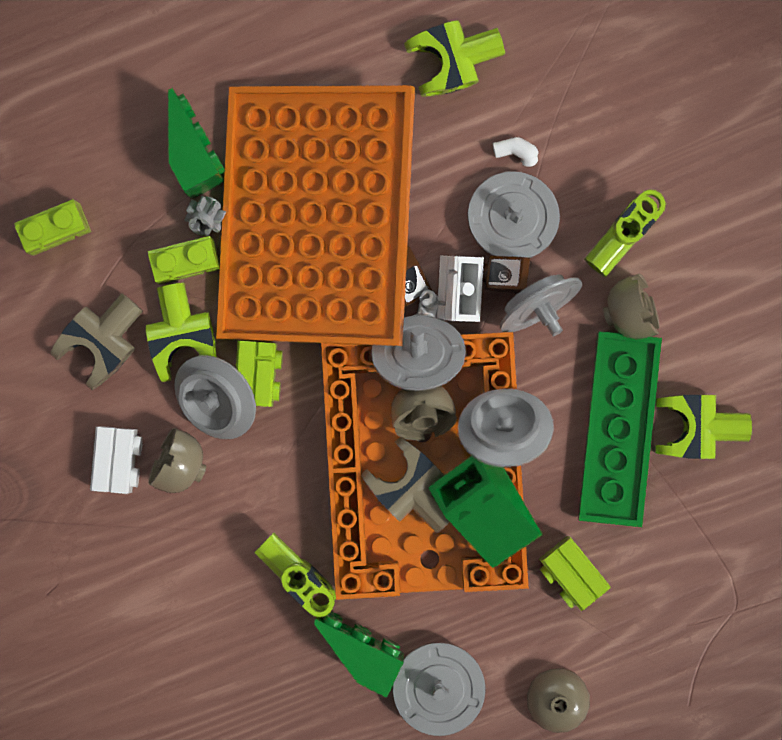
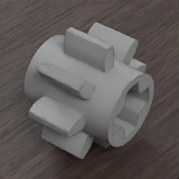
(205, 216)

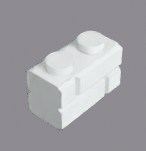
(460, 288)
(115, 460)

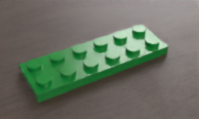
(619, 429)

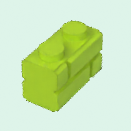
(52, 227)
(184, 260)
(258, 366)
(574, 573)

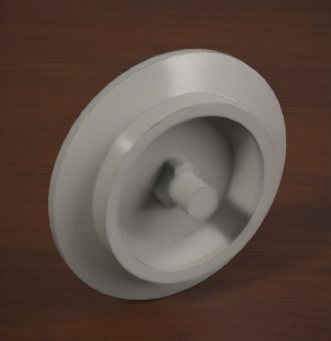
(513, 215)
(540, 303)
(429, 355)
(215, 397)
(505, 427)
(439, 689)

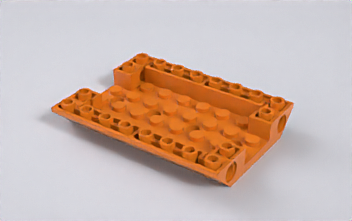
(370, 546)

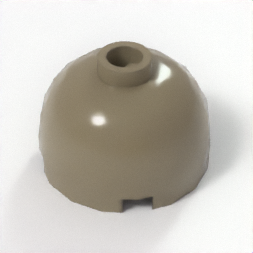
(632, 309)
(422, 413)
(178, 463)
(554, 686)

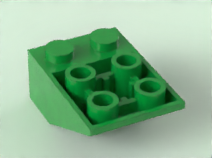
(188, 156)
(486, 509)
(366, 658)

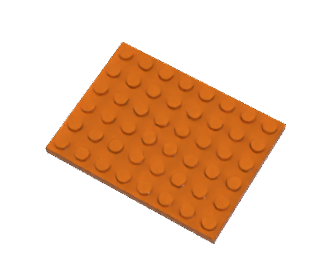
(316, 214)

